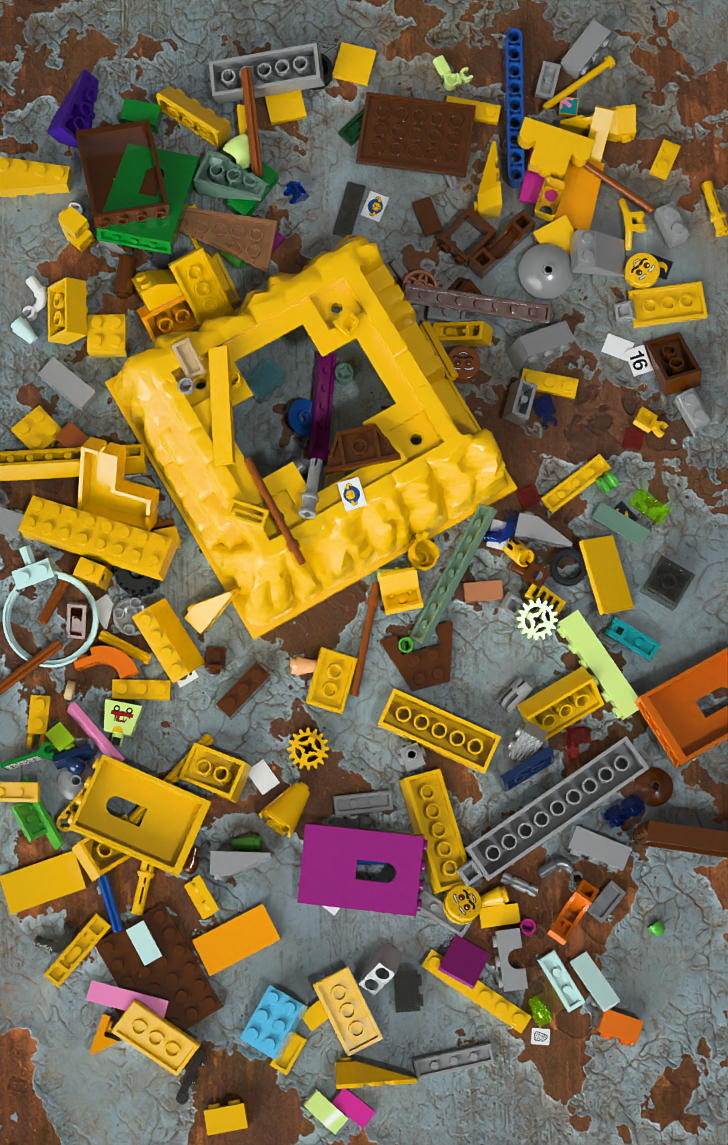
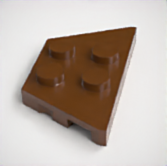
(359, 449)

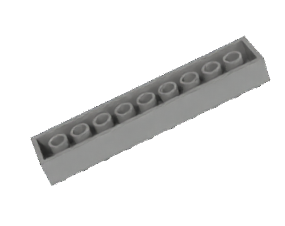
(556, 808)

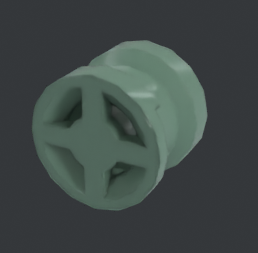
(345, 370)

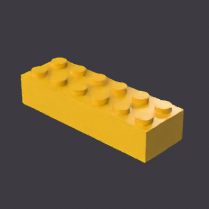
(439, 731)

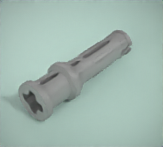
(310, 495)

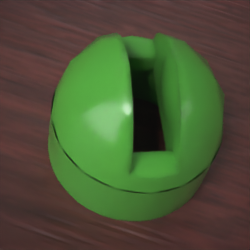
(402, 645)
(656, 928)

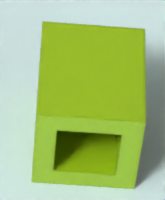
(61, 737)

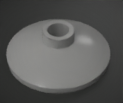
(66, 785)

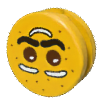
(642, 271)
(462, 904)

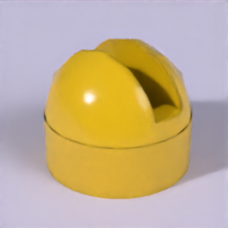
(235, 376)

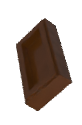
(427, 217)

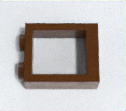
(479, 224)

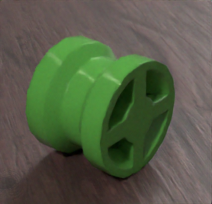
(607, 482)

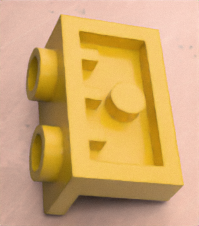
(202, 897)

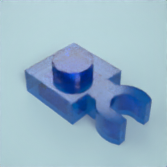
(545, 408)

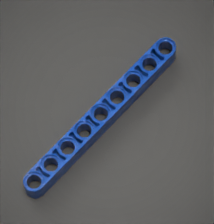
(514, 99)

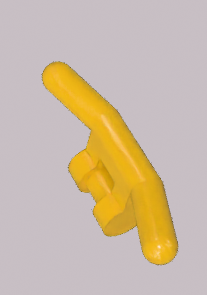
(628, 216)

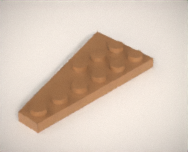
(237, 235)

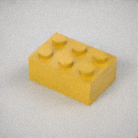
(67, 311)

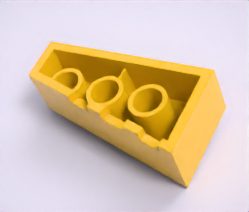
(32, 178)

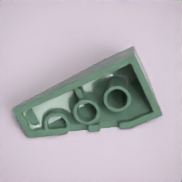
(224, 179)

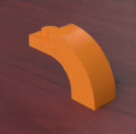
(110, 656)
(572, 911)

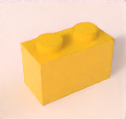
(226, 1118)

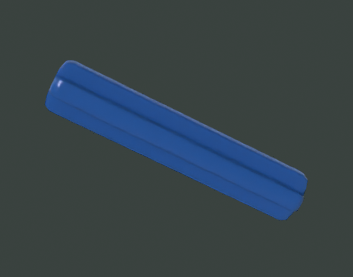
(110, 903)

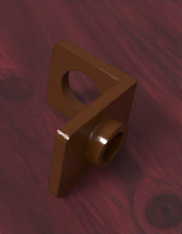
(467, 286)

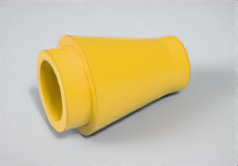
(495, 897)

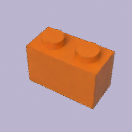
(620, 1027)

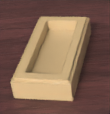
(188, 358)

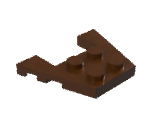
(426, 666)

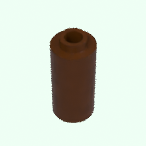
(125, 271)

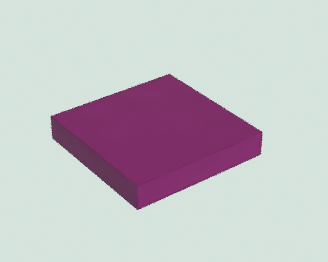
(463, 961)

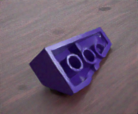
(75, 111)

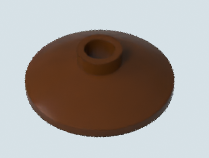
(645, 792)

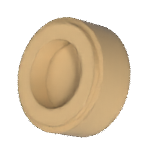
(69, 691)

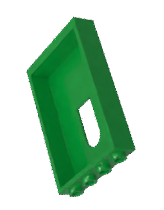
(154, 233)

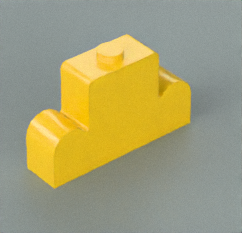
(553, 148)

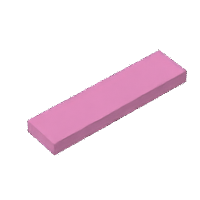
(93, 732)
(122, 998)

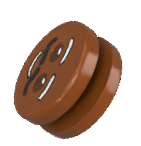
(465, 362)

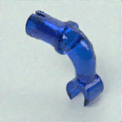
(504, 534)

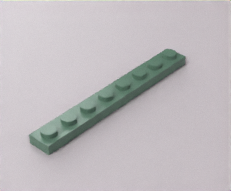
(453, 574)

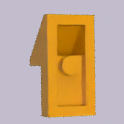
(101, 1040)

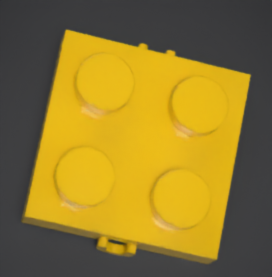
(37, 430)

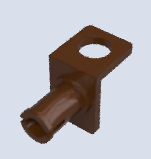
(530, 573)

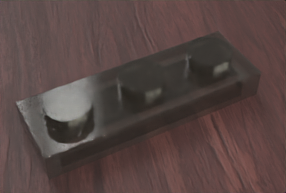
(349, 209)

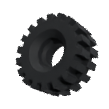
(134, 585)

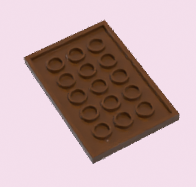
(416, 134)
(170, 977)

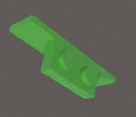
(36, 821)

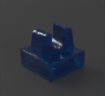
(297, 190)

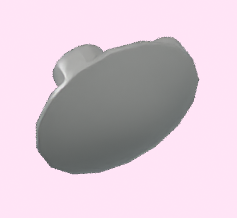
(123, 615)

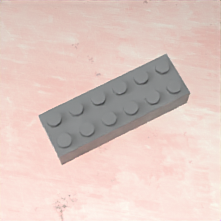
(272, 72)

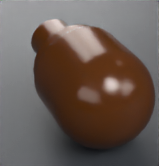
(192, 861)

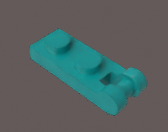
(632, 639)

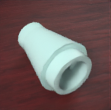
(24, 330)

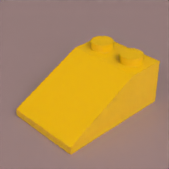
(156, 287)
(215, 772)
(98, 858)

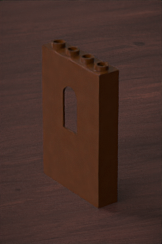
(101, 156)
(682, 838)

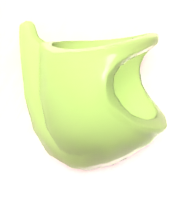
(239, 150)

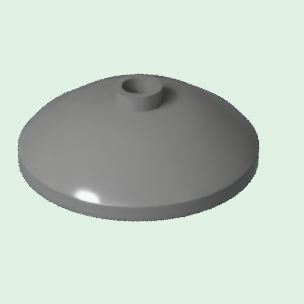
(535, 278)

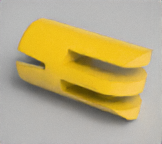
(519, 552)

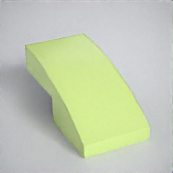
(325, 1111)

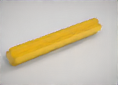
(431, 336)

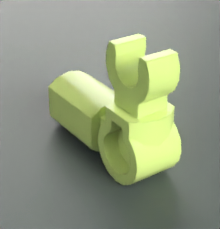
(451, 80)

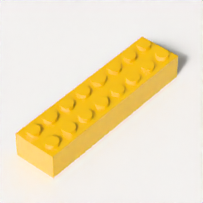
(98, 538)

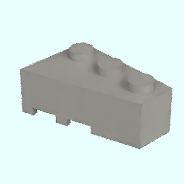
(540, 345)

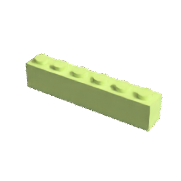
(599, 664)

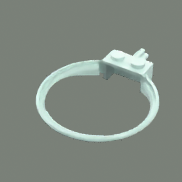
(32, 574)

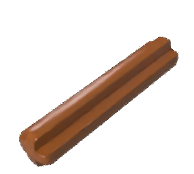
(53, 601)

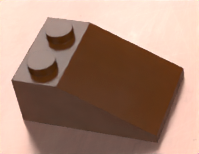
(673, 364)

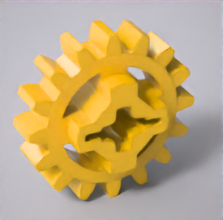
(311, 741)

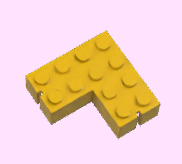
(107, 493)

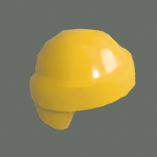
(423, 552)

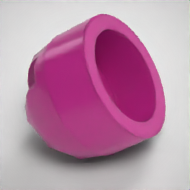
(527, 923)

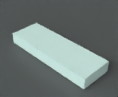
(561, 981)
(595, 981)

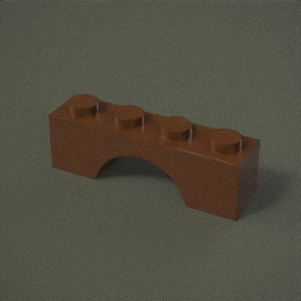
(509, 239)

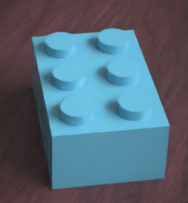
(274, 1022)

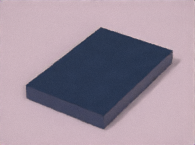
(527, 769)

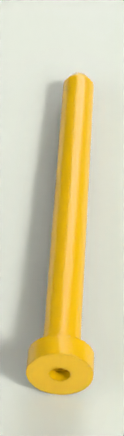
(608, 63)

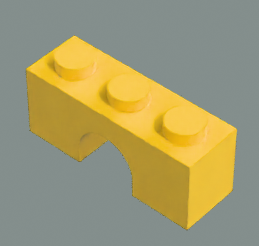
(75, 228)

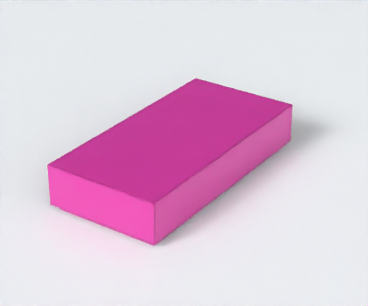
(353, 1107)

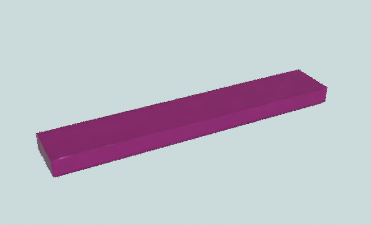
(322, 407)

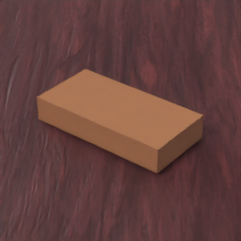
(483, 591)

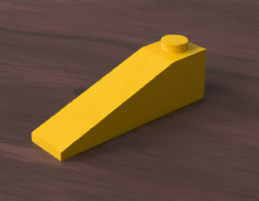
(621, 128)
(489, 194)
(358, 1074)

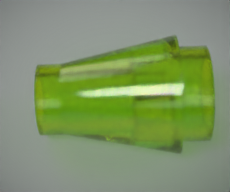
(539, 1011)

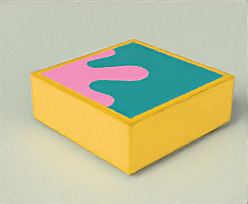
(568, 107)

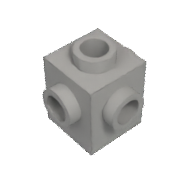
(411, 763)

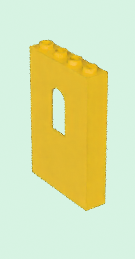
(167, 826)

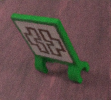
(42, 753)

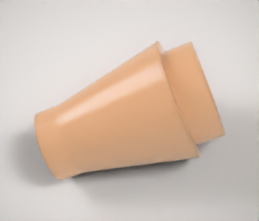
(301, 665)

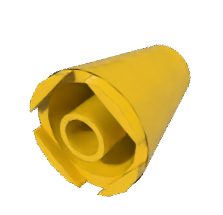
(286, 809)

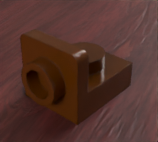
(215, 660)

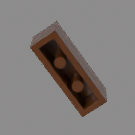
(243, 690)

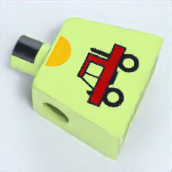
(121, 720)

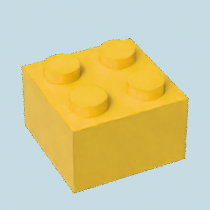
(107, 335)

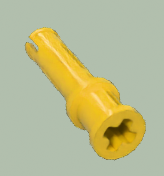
(717, 217)
(138, 908)

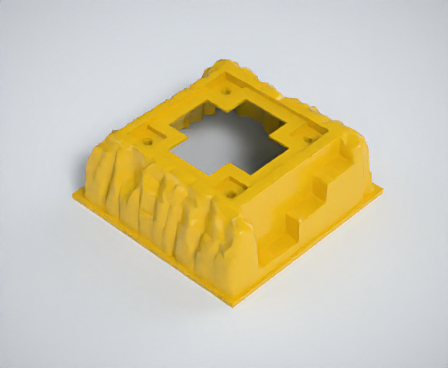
(423, 491)

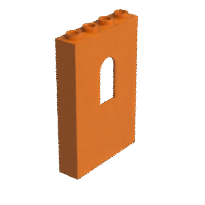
(676, 716)

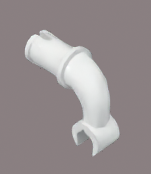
(40, 293)

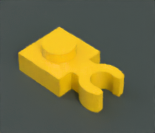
(648, 421)

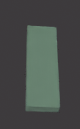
(620, 524)

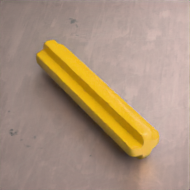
(124, 646)

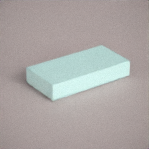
(144, 943)

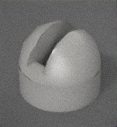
(80, 208)
(187, 383)

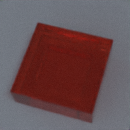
(633, 438)
(528, 496)

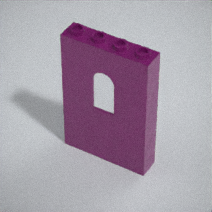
(331, 867)

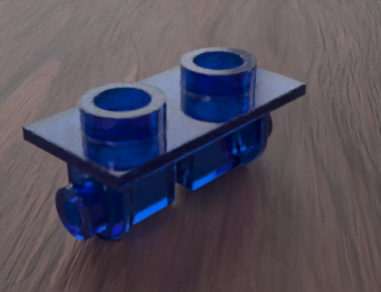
(632, 807)

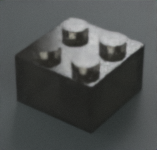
(667, 583)

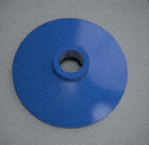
(300, 408)

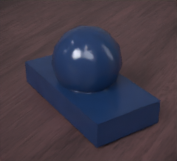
(74, 759)

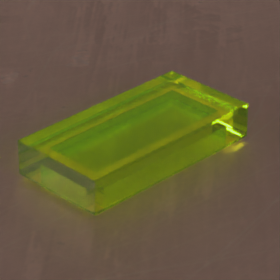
(649, 506)

